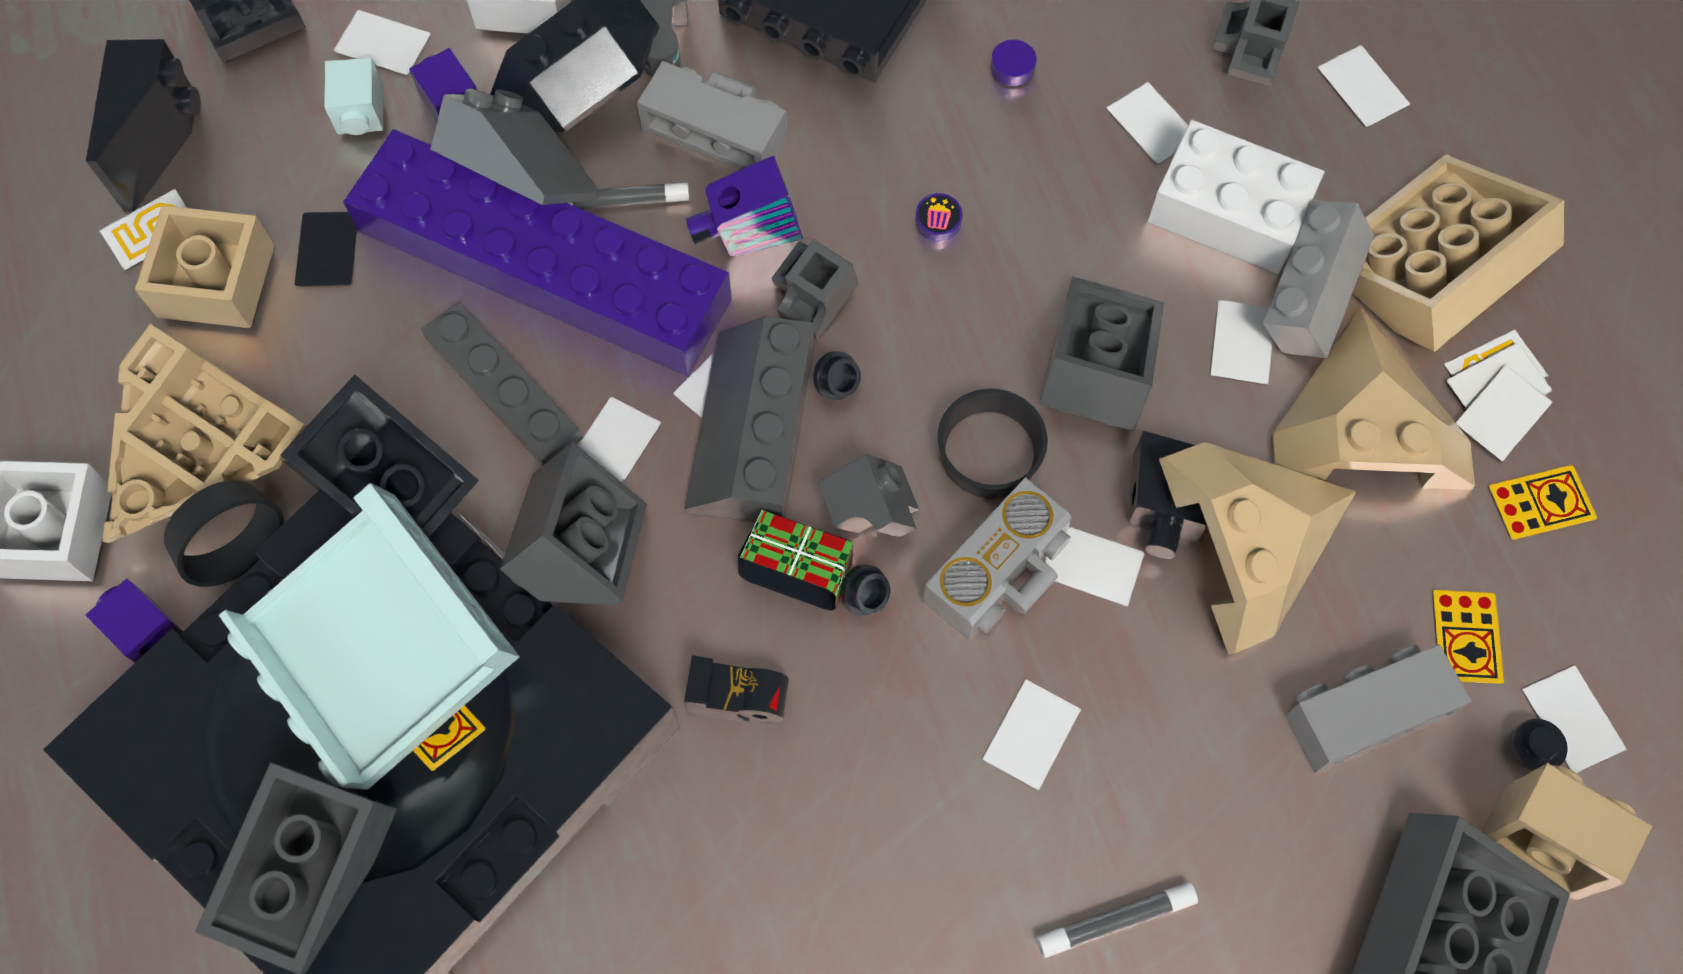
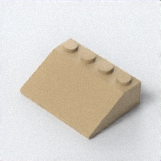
(1454, 248)

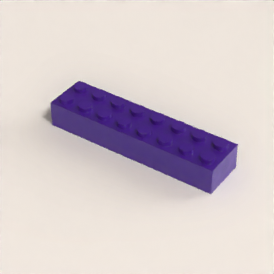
(541, 254)

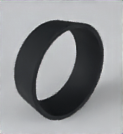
(999, 402)
(236, 556)

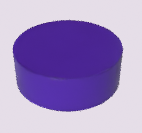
(1013, 62)

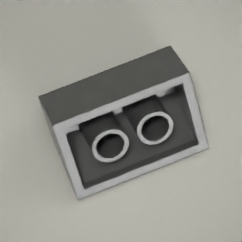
(575, 532)

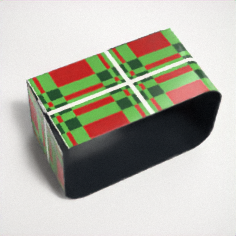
(795, 560)

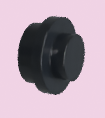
(836, 375)
(865, 590)
(1538, 743)

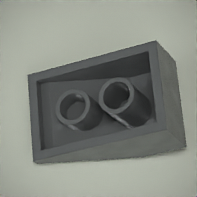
(510, 147)
(1103, 354)
(294, 868)

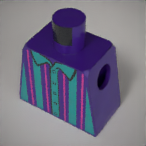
(748, 211)

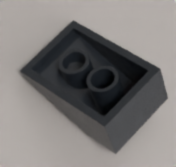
(139, 117)
(368, 441)

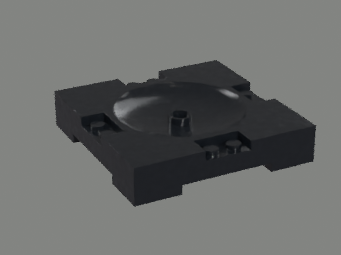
(192, 733)

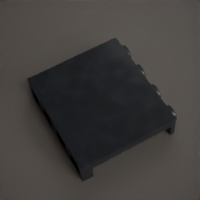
(842, 32)

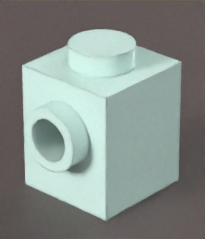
(354, 96)

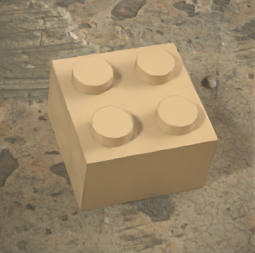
(205, 266)
(1568, 830)

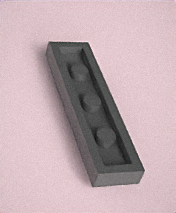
(501, 383)

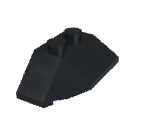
(579, 59)

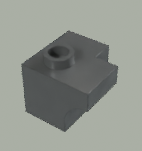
(1255, 37)
(814, 284)
(870, 495)

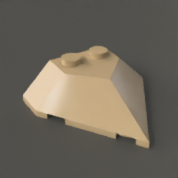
(1371, 414)
(184, 431)
(1265, 530)

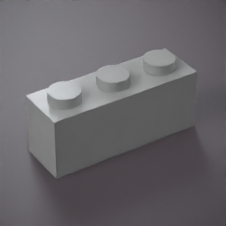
(1319, 278)
(1376, 706)

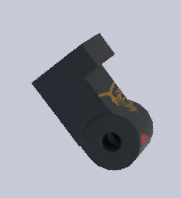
(735, 692)

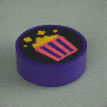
(938, 217)

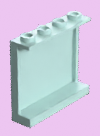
(370, 643)

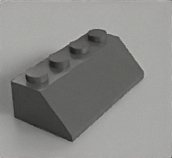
(751, 420)

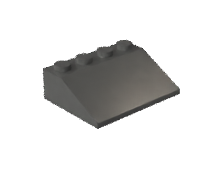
(1460, 906)

